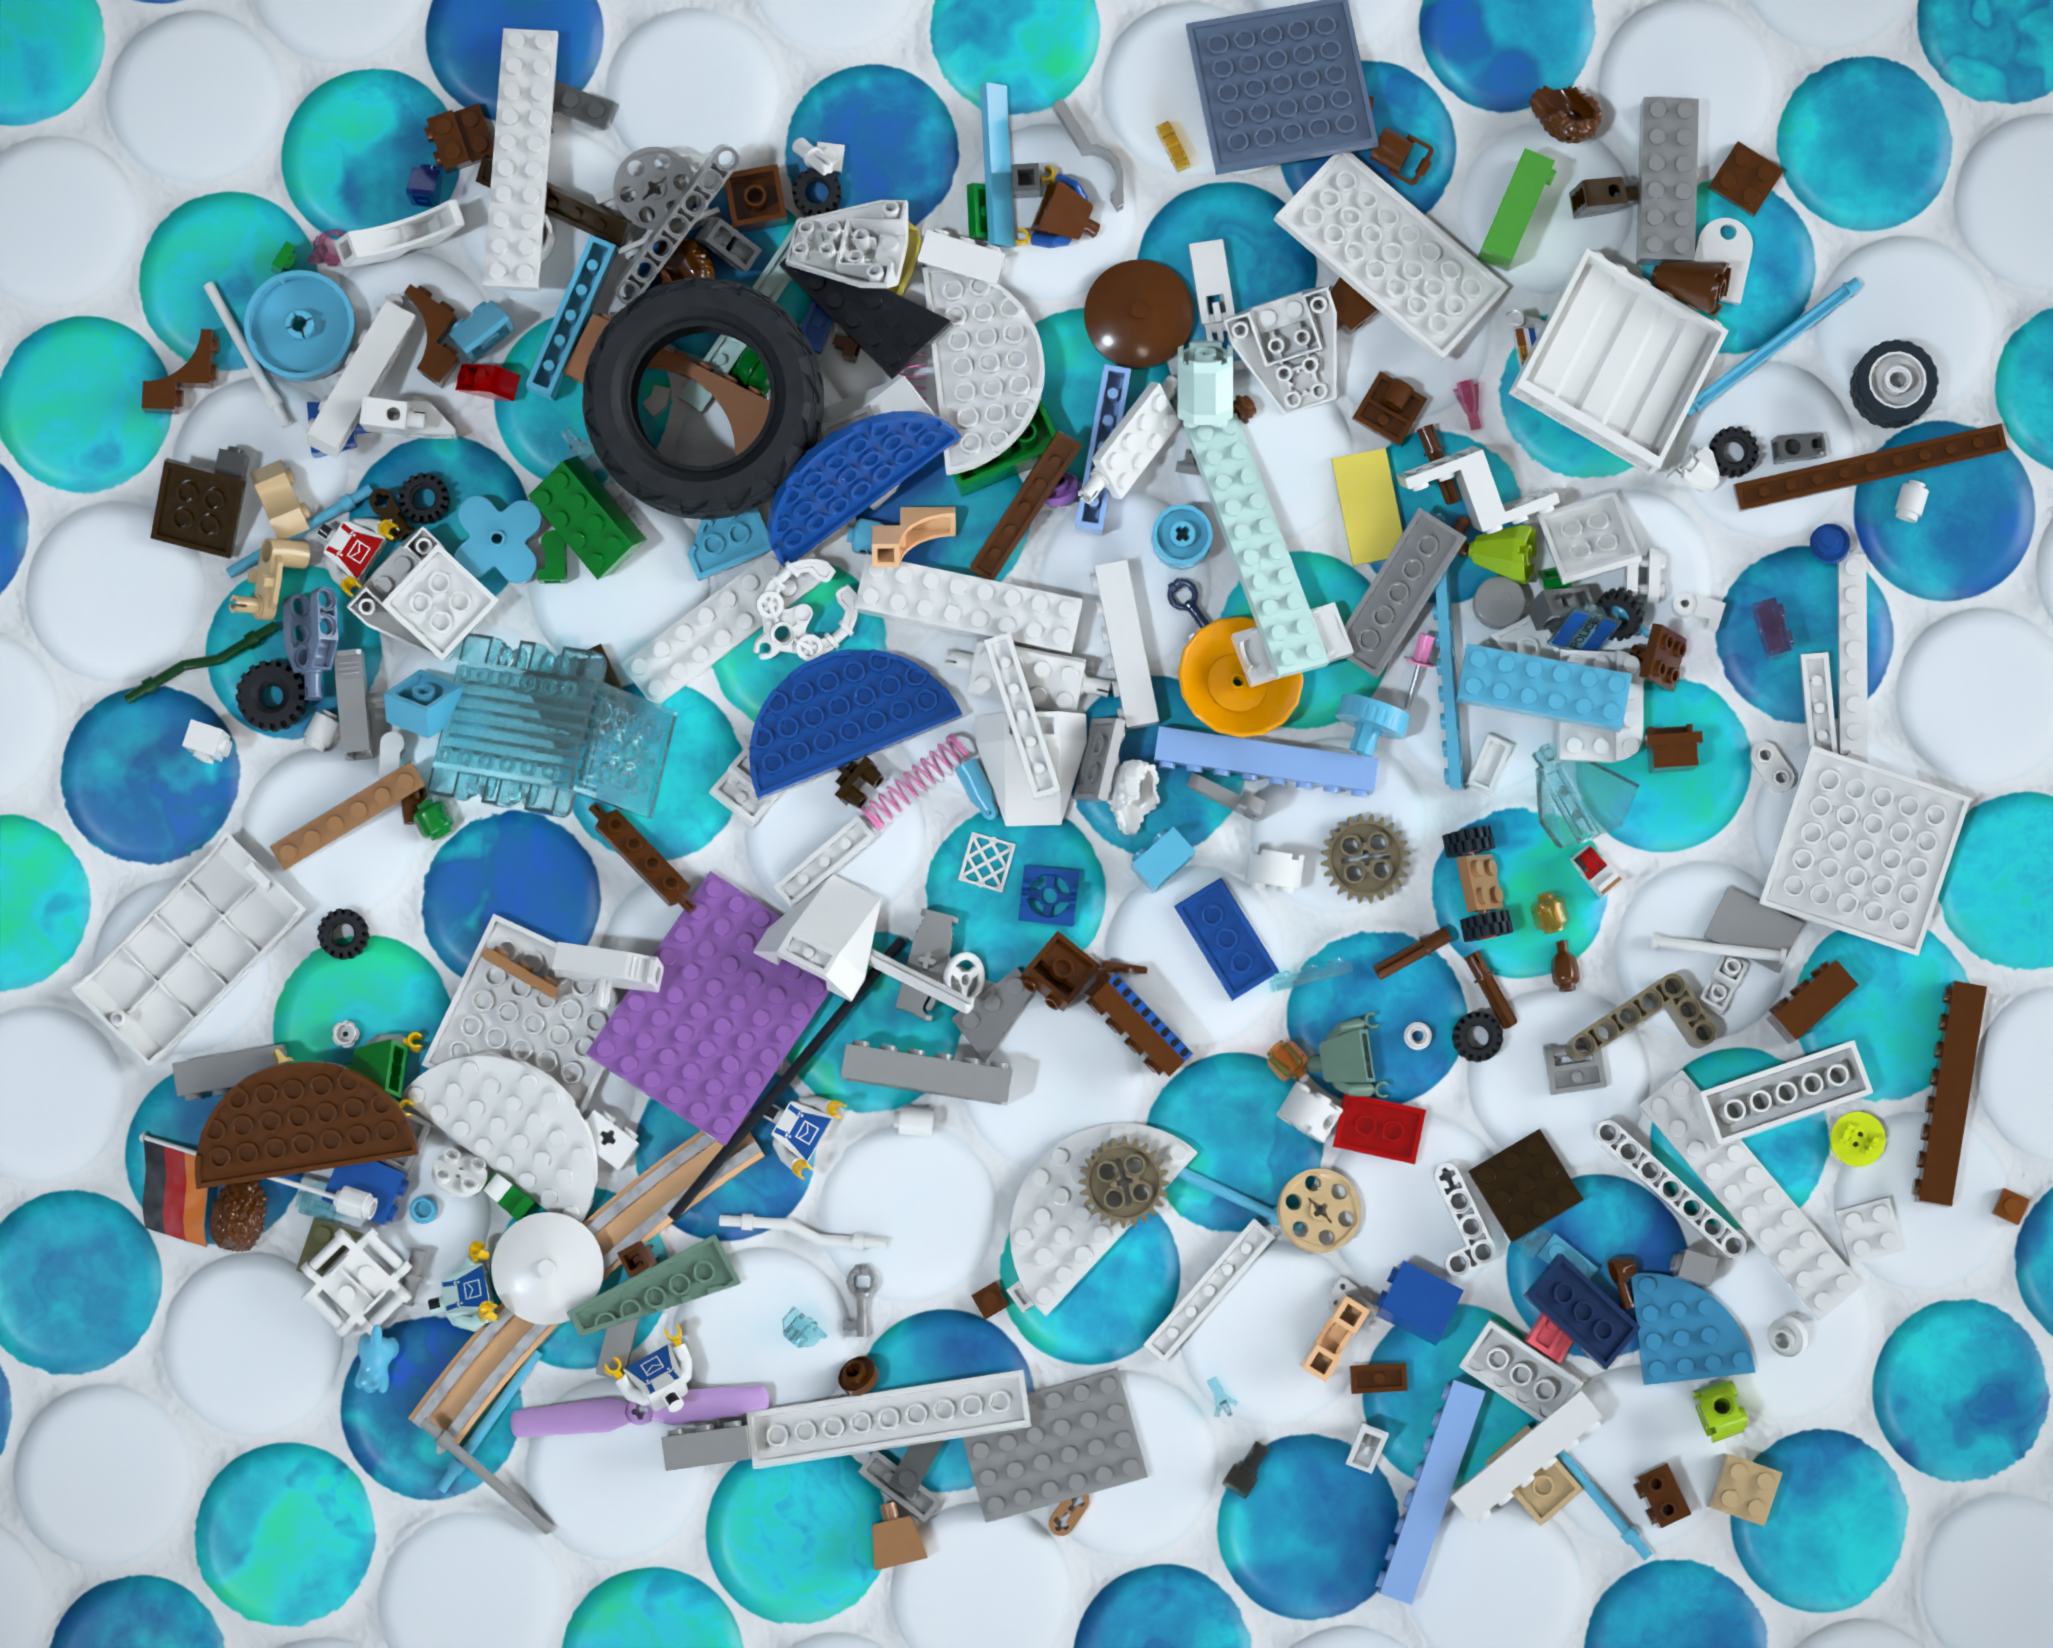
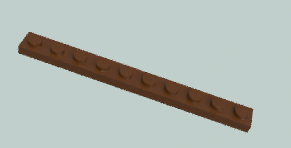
(1870, 467)

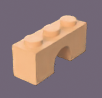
(1333, 1337)

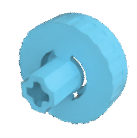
(1371, 720)

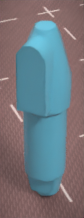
(1621, 614)

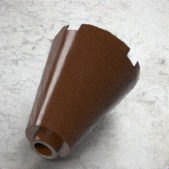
(1695, 282)

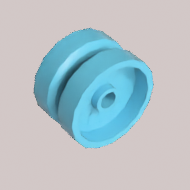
(1187, 521)

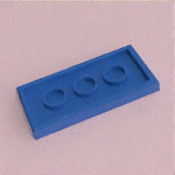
(1226, 939)

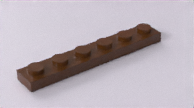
(1025, 505)

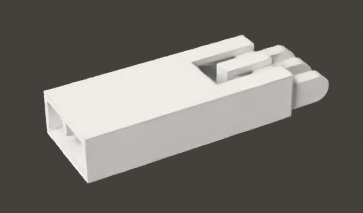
(1211, 279)

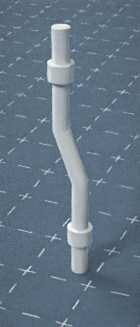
(748, 1222)

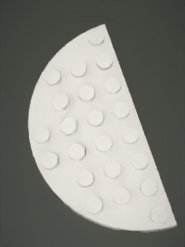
(984, 366)
(515, 1123)
(1050, 1227)

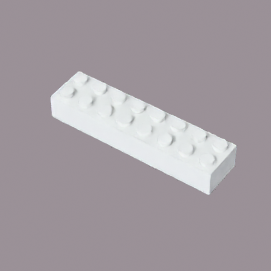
(969, 605)

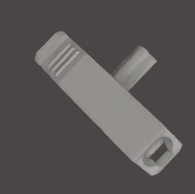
(355, 704)
(930, 957)

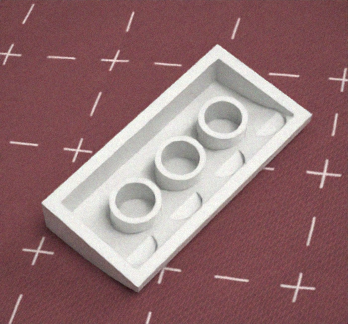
(1519, 1371)

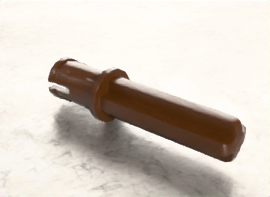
(1434, 451)
(1412, 953)
(1491, 989)

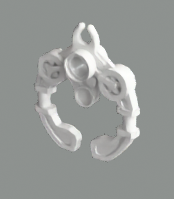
(796, 618)

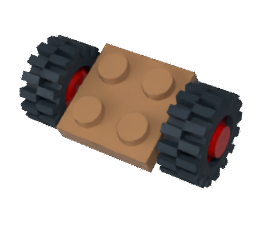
(1478, 883)

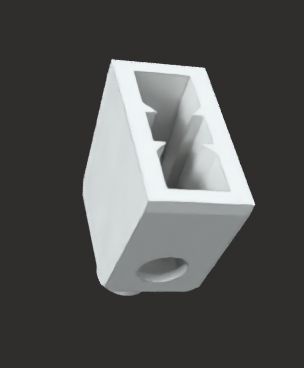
(378, 415)

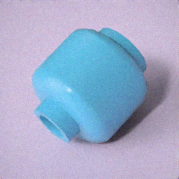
(861, 536)

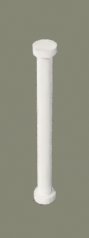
(1720, 949)

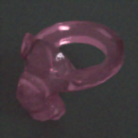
(320, 252)

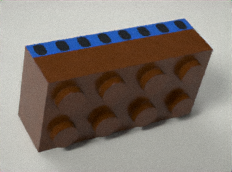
(1138, 1023)

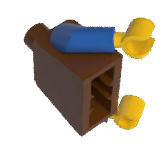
(1061, 215)

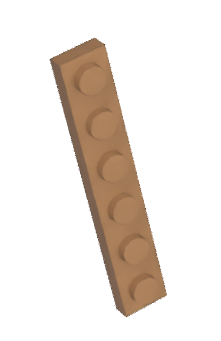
(347, 815)

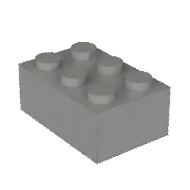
(706, 1446)

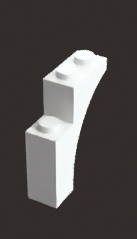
(396, 238)

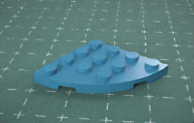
(1685, 1332)

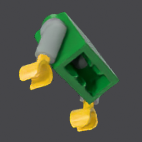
(385, 1060)

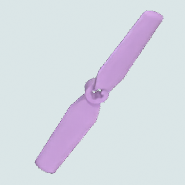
(609, 1414)

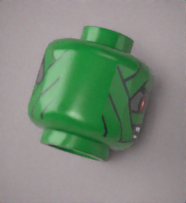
(433, 819)

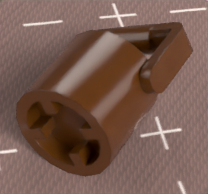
(1394, 150)

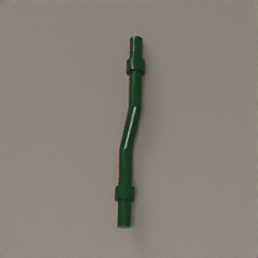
(251, 640)

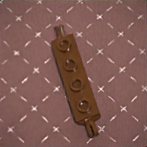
(642, 857)

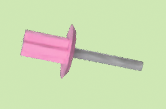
(1420, 659)

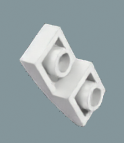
(1722, 983)

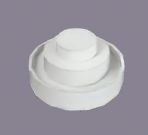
(1787, 1336)

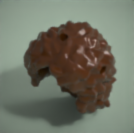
(1566, 113)
(686, 262)
(238, 1216)

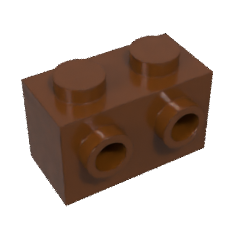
(1661, 1496)

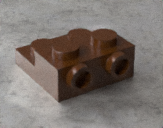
(459, 138)
(1059, 972)

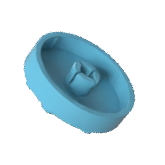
(293, 298)

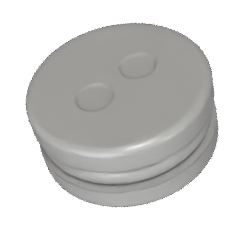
(1498, 602)

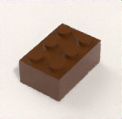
(1811, 1000)

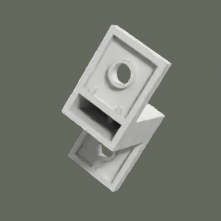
(1478, 489)

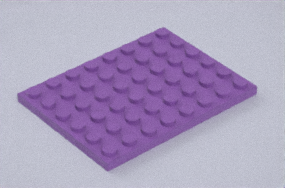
(719, 1015)

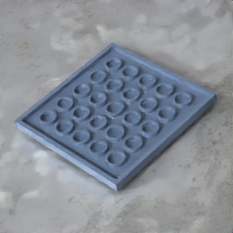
(1281, 85)

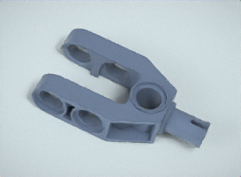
(315, 650)

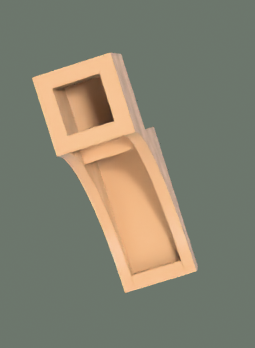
(916, 526)

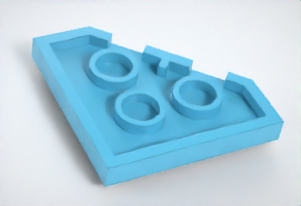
(728, 543)

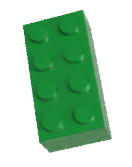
(587, 517)

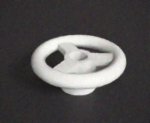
(960, 979)

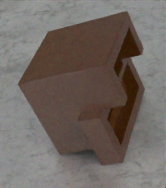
(1672, 748)

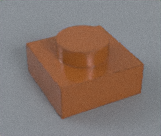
(2010, 1206)

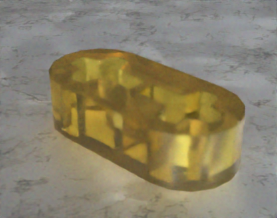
(1172, 146)

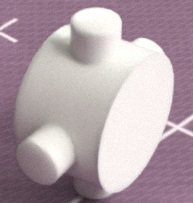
(396, 299)

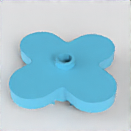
(510, 556)

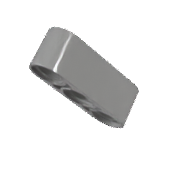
(619, 1344)

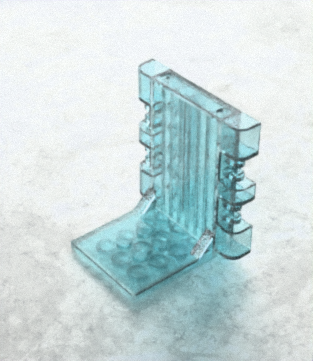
(548, 732)

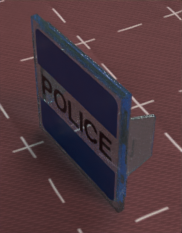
(1584, 629)

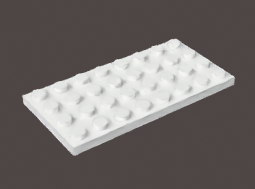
(1391, 254)

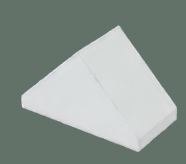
(1366, 1448)

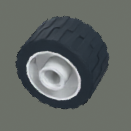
(1894, 384)

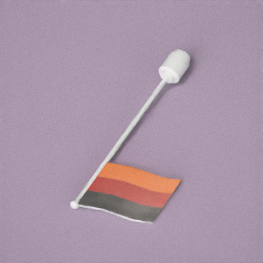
(179, 1209)

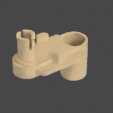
(268, 578)

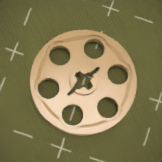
(1306, 1210)

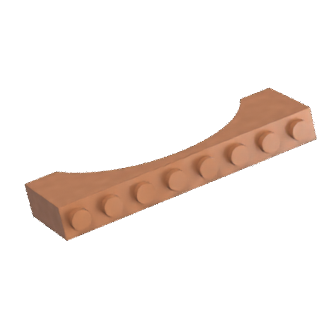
(742, 406)

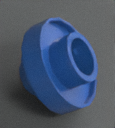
(1829, 544)

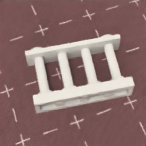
(606, 200)

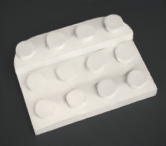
(1599, 745)

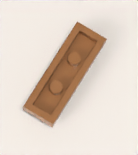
(522, 972)

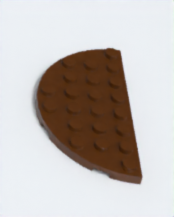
(300, 1121)

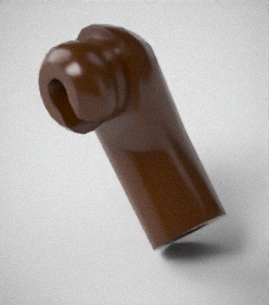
(1461, 526)
(409, 805)

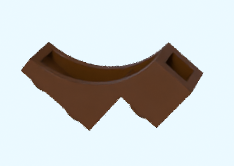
(438, 360)
(164, 394)

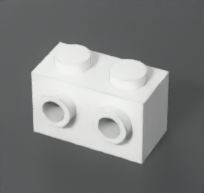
(207, 742)

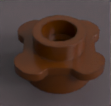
(1244, 408)

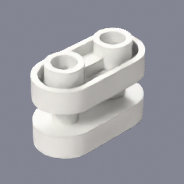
(1653, 588)

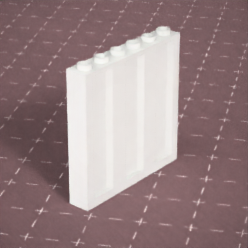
(1619, 361)

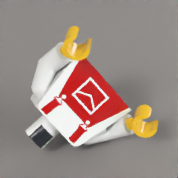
(354, 549)

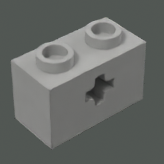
(1693, 1267)

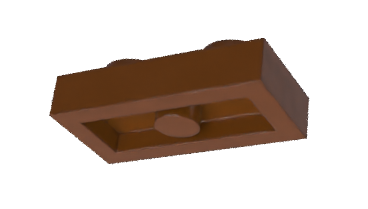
(1378, 1378)

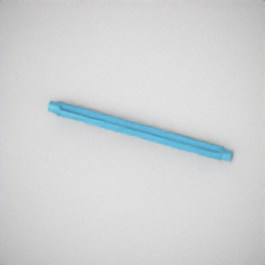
(1775, 344)

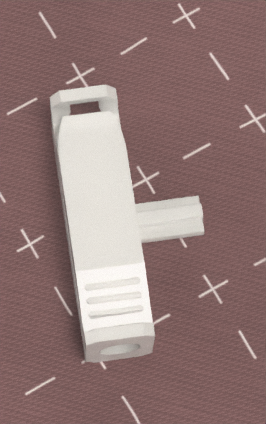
(607, 969)

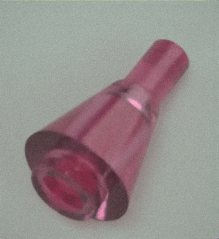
(1468, 397)

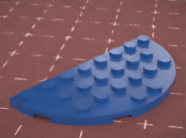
(849, 475)
(841, 712)

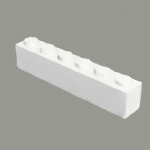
(361, 378)
(1125, 643)
(1526, 1456)

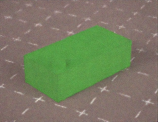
(1516, 209)

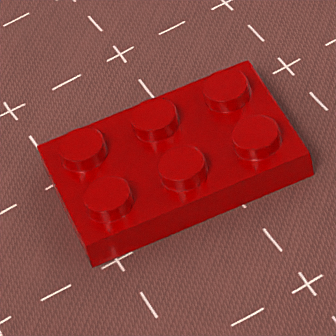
(1379, 1128)

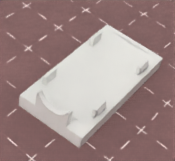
(1255, 658)

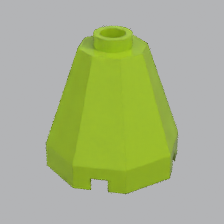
(1506, 552)

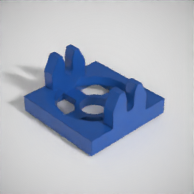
(1032, 873)

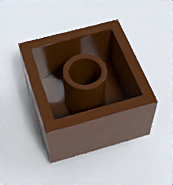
(756, 199)

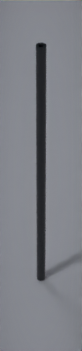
(779, 1087)

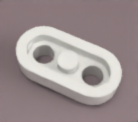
(1770, 768)

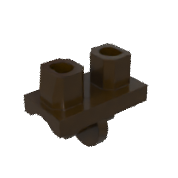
(852, 780)

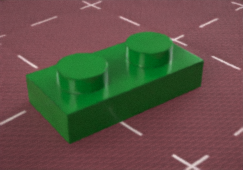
(977, 211)
(284, 259)

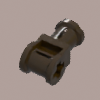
(391, 513)

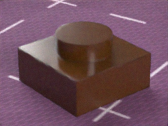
(990, 1300)

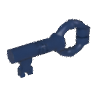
(1190, 605)

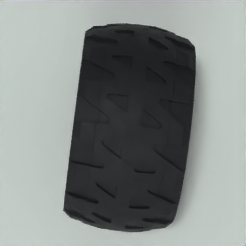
(639, 335)

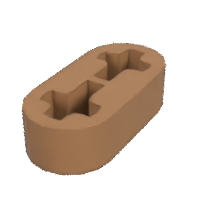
(1072, 1519)

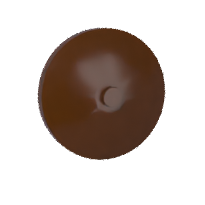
(1138, 314)

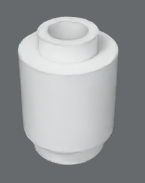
(1911, 501)
(321, 730)

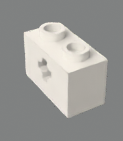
(624, 1146)

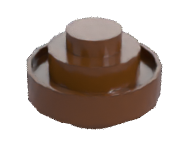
(858, 1376)

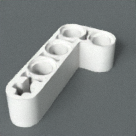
(1458, 1217)

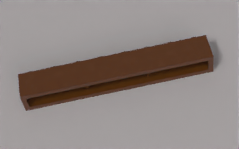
(1950, 1094)

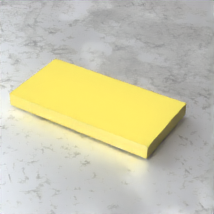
(1367, 505)

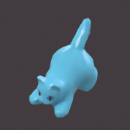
(375, 1356)

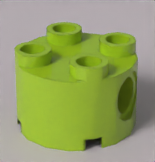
(1720, 1425)

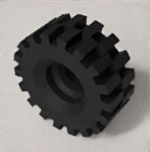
(251, 690)

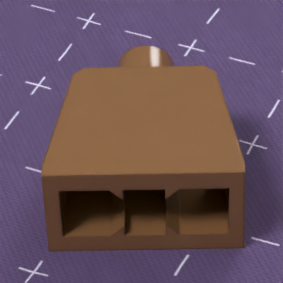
(895, 1539)

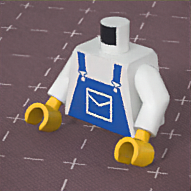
(801, 1129)
(657, 1378)

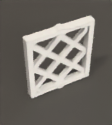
(980, 883)

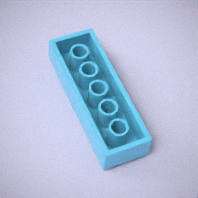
(1543, 688)

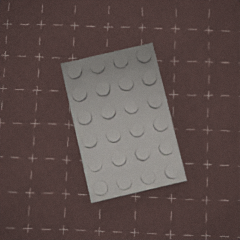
(1076, 1447)

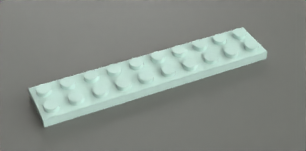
(1257, 548)

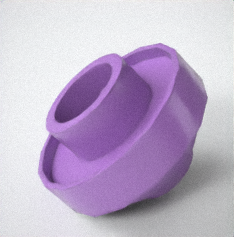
(1064, 491)

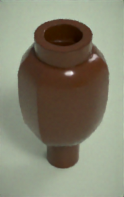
(1564, 968)

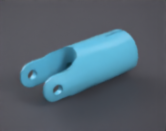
(977, 788)

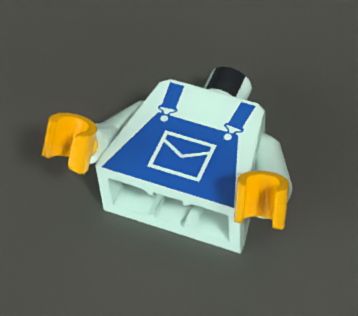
(467, 1293)

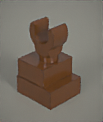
(637, 1258)

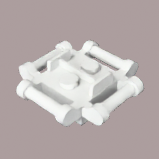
(356, 1281)

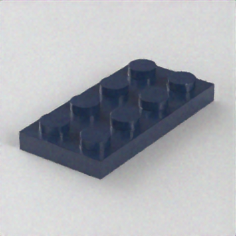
(1582, 1311)

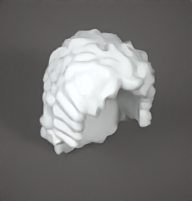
(1133, 794)

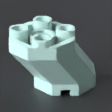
(1205, 384)

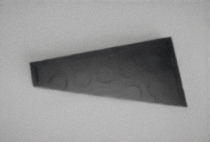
(875, 318)

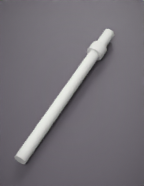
(272, 399)

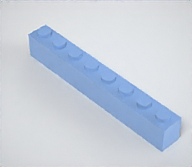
(1265, 760)
(1431, 1491)

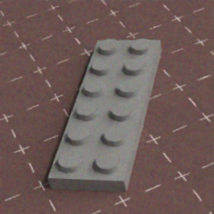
(1401, 590)

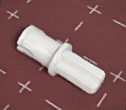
(812, 156)

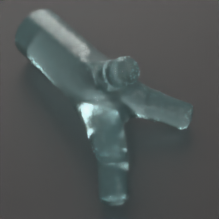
(1221, 1398)

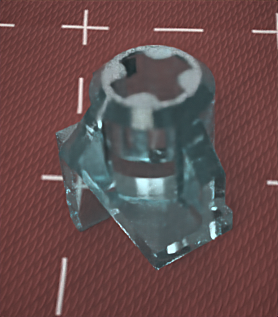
(800, 1329)

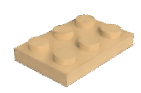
(1547, 1491)

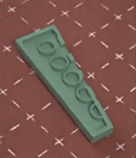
(679, 1279)

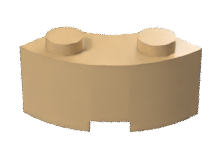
(280, 500)

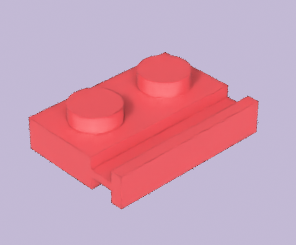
(1548, 1339)

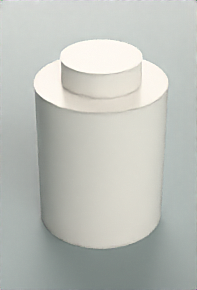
(914, 1120)

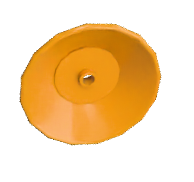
(1207, 684)

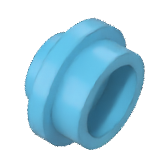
(423, 1209)

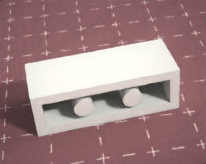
(961, 256)

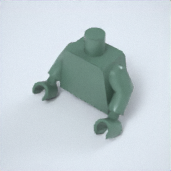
(1347, 1058)

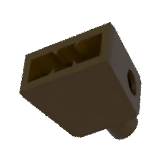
(1601, 196)

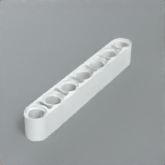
(1682, 1193)

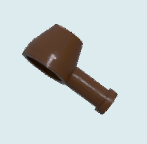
(1621, 1270)

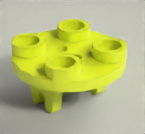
(1845, 1133)

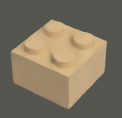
(1744, 1489)

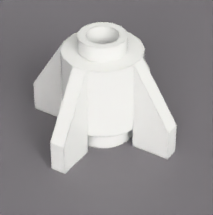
(1696, 470)

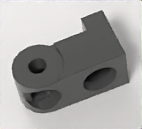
(1797, 447)

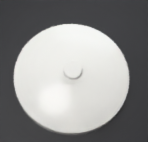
(547, 1267)

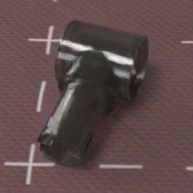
(1243, 1475)

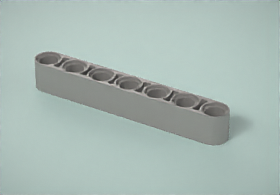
(677, 210)

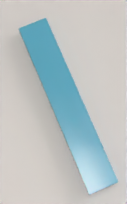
(997, 165)

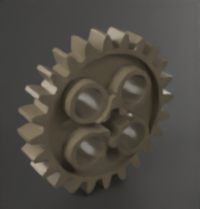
(1369, 883)
(1099, 1188)

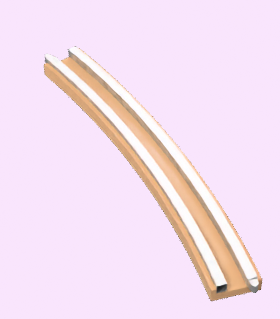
(629, 1217)

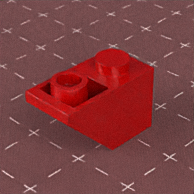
(487, 382)

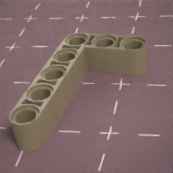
(1638, 1013)

